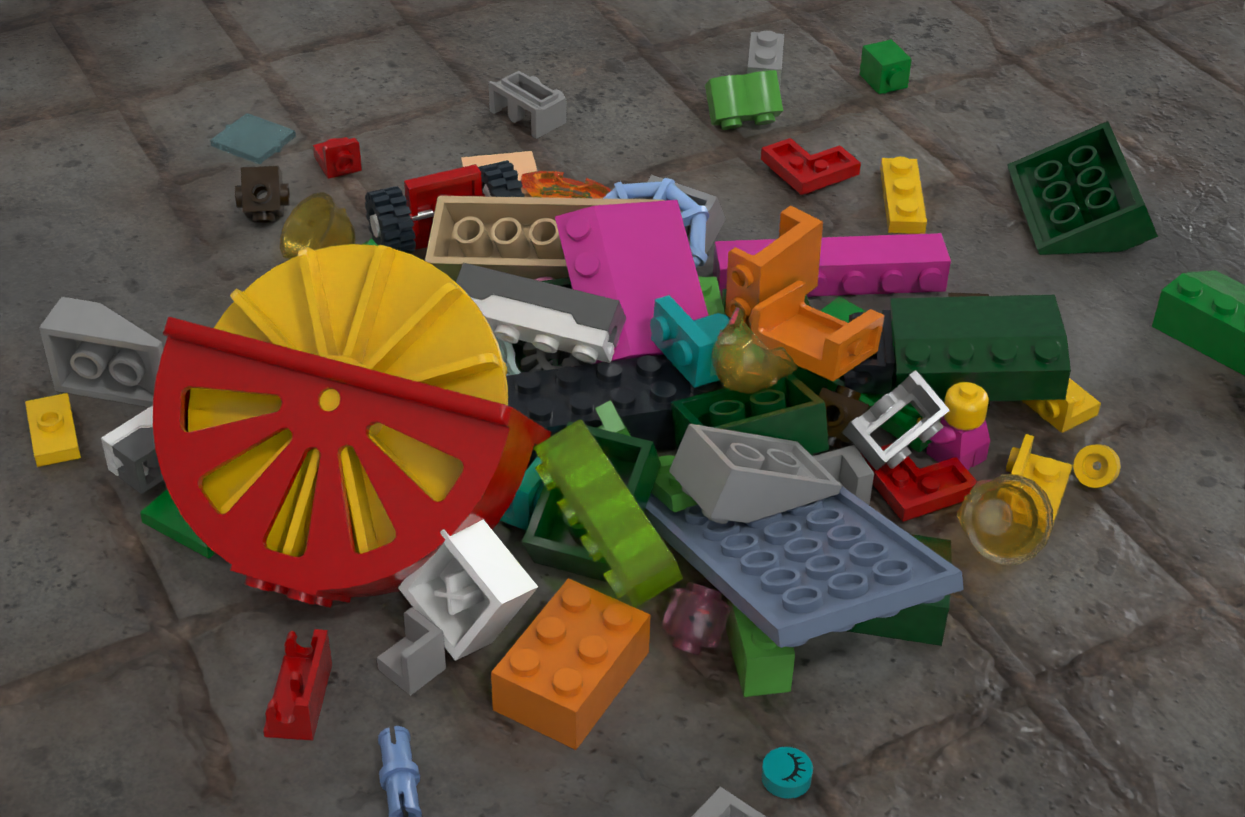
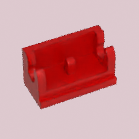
(299, 688)

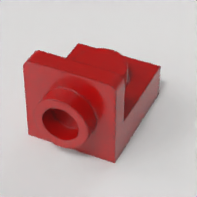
(338, 156)

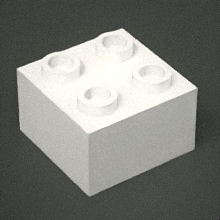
(469, 589)

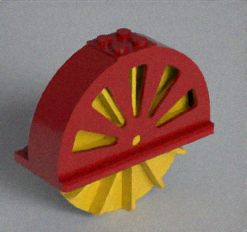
(338, 423)

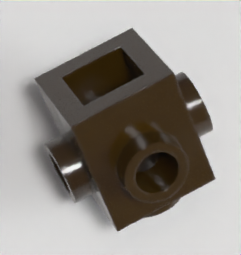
(258, 181)
(847, 405)

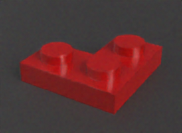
(808, 171)
(923, 490)

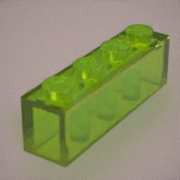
(607, 513)

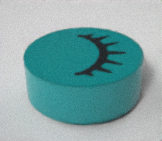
(787, 772)

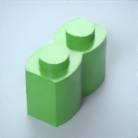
(744, 98)

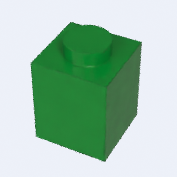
(885, 66)

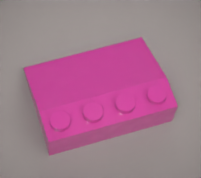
(632, 257)

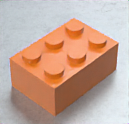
(570, 663)

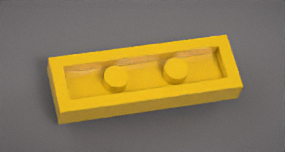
(903, 196)

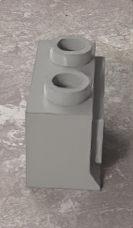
(528, 93)
(923, 399)

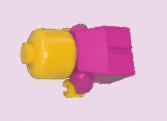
(965, 427)

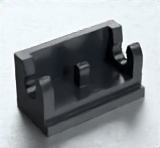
(877, 371)

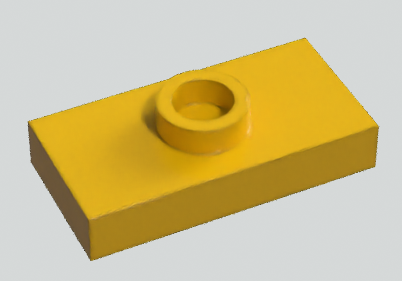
(52, 430)

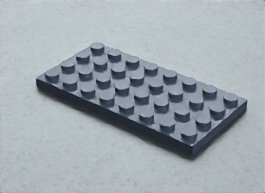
(809, 565)

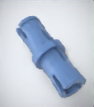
(399, 773)

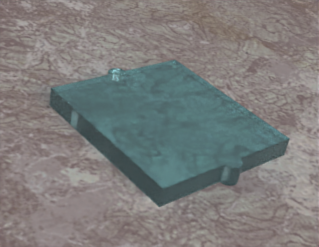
(253, 138)

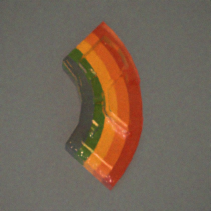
(553, 185)

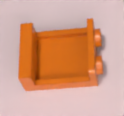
(777, 266)
(813, 337)

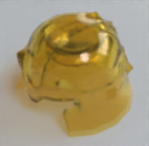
(317, 225)
(745, 361)
(1007, 518)

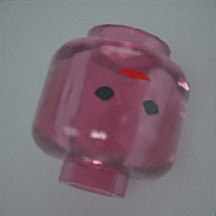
(695, 618)

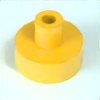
(1087, 467)

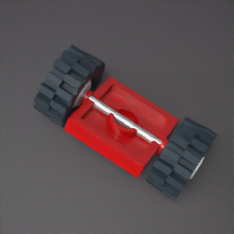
(408, 219)

